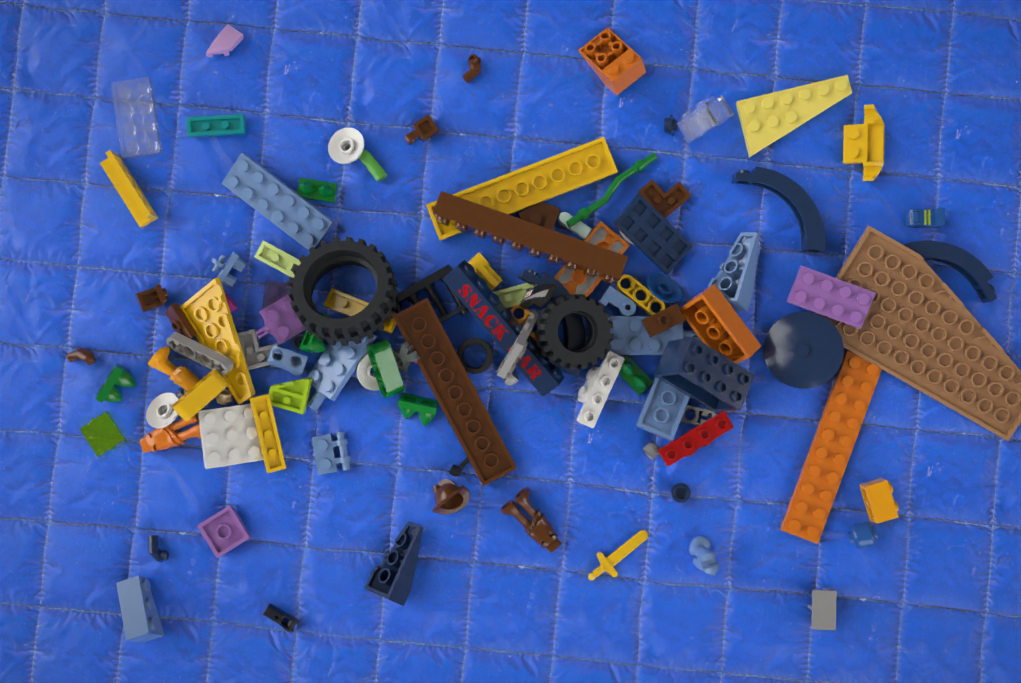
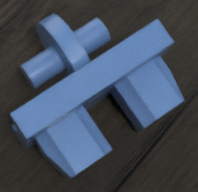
(233, 261)

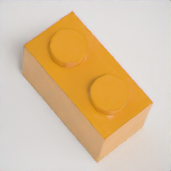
(879, 500)

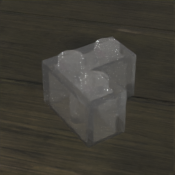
(704, 118)

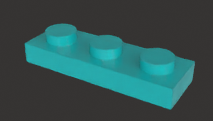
(216, 125)

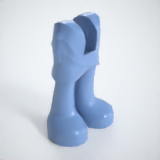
(704, 558)

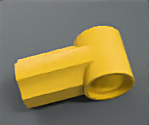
(484, 271)

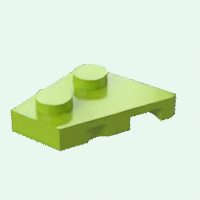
(291, 395)

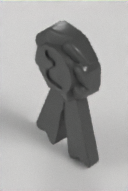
(403, 356)

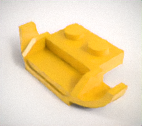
(865, 143)

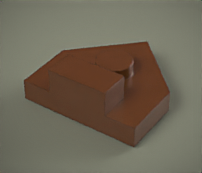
(541, 214)

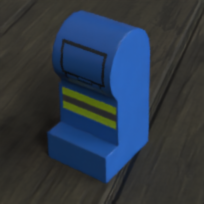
(925, 218)

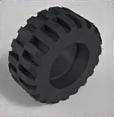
(598, 326)

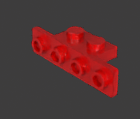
(696, 438)

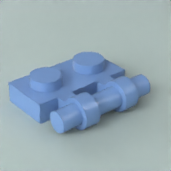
(325, 453)

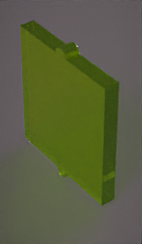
(102, 433)

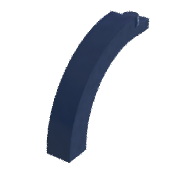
(796, 198)
(960, 260)
(572, 323)

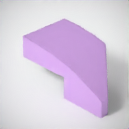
(225, 41)

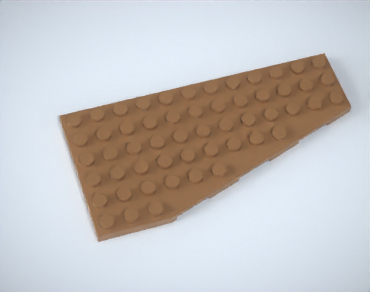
(928, 335)

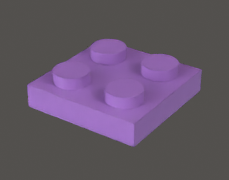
(224, 531)

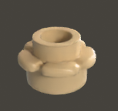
(224, 397)

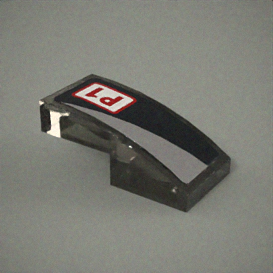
(538, 295)

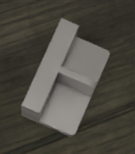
(823, 609)

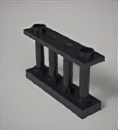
(427, 285)

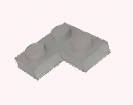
(253, 353)

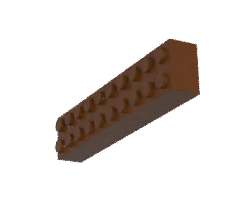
(529, 237)

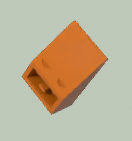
(613, 61)

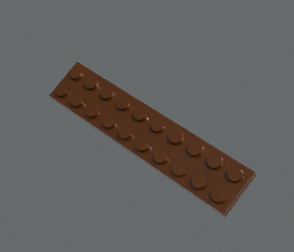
(455, 392)

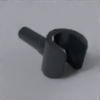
(455, 470)

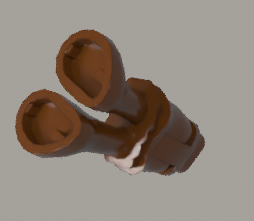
(539, 527)

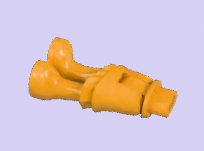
(180, 375)

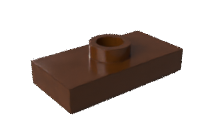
(663, 320)
(180, 322)

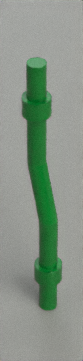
(584, 213)

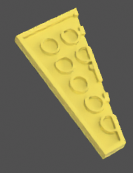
(778, 113)

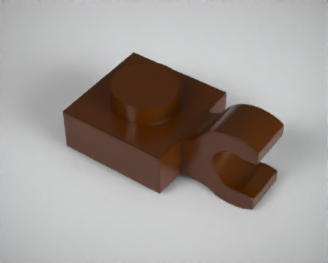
(424, 129)

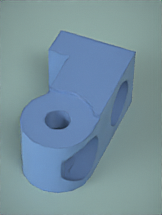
(618, 300)
(287, 360)

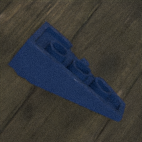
(396, 573)

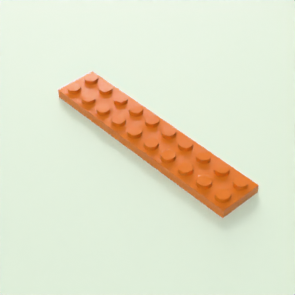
(831, 447)

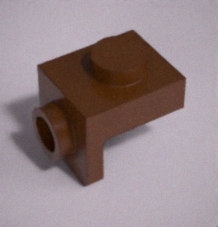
(152, 298)

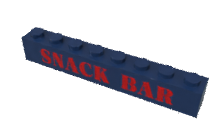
(502, 326)

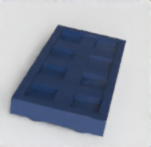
(652, 234)

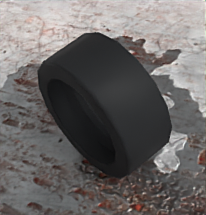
(489, 353)

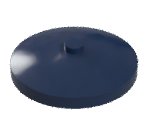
(803, 350)

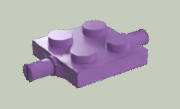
(280, 320)

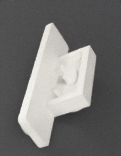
(597, 388)

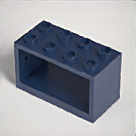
(704, 375)

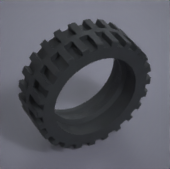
(322, 261)

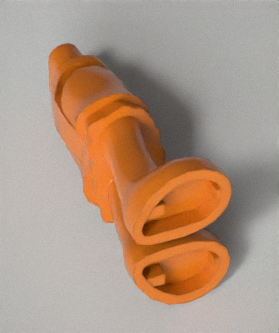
(170, 436)

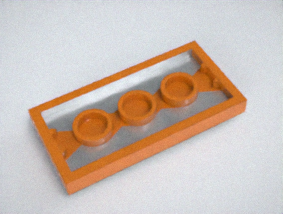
(576, 281)

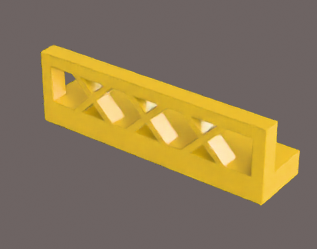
(128, 189)

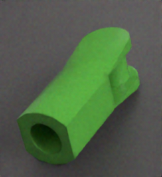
(373, 166)

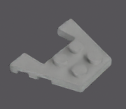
(519, 347)

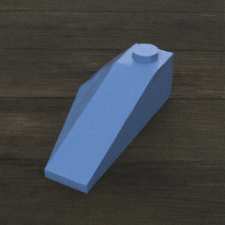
(738, 272)

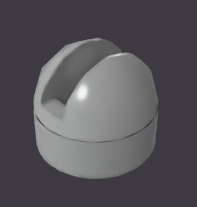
(511, 379)
(651, 450)

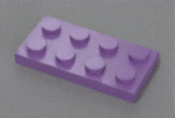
(830, 297)

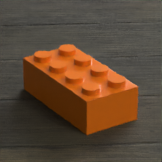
(719, 325)

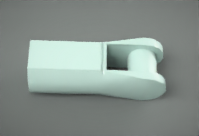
(579, 229)

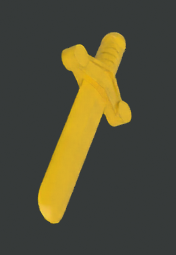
(608, 563)

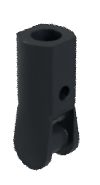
(277, 615)

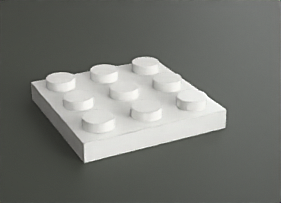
(229, 436)

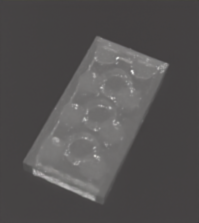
(136, 118)

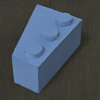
(138, 610)

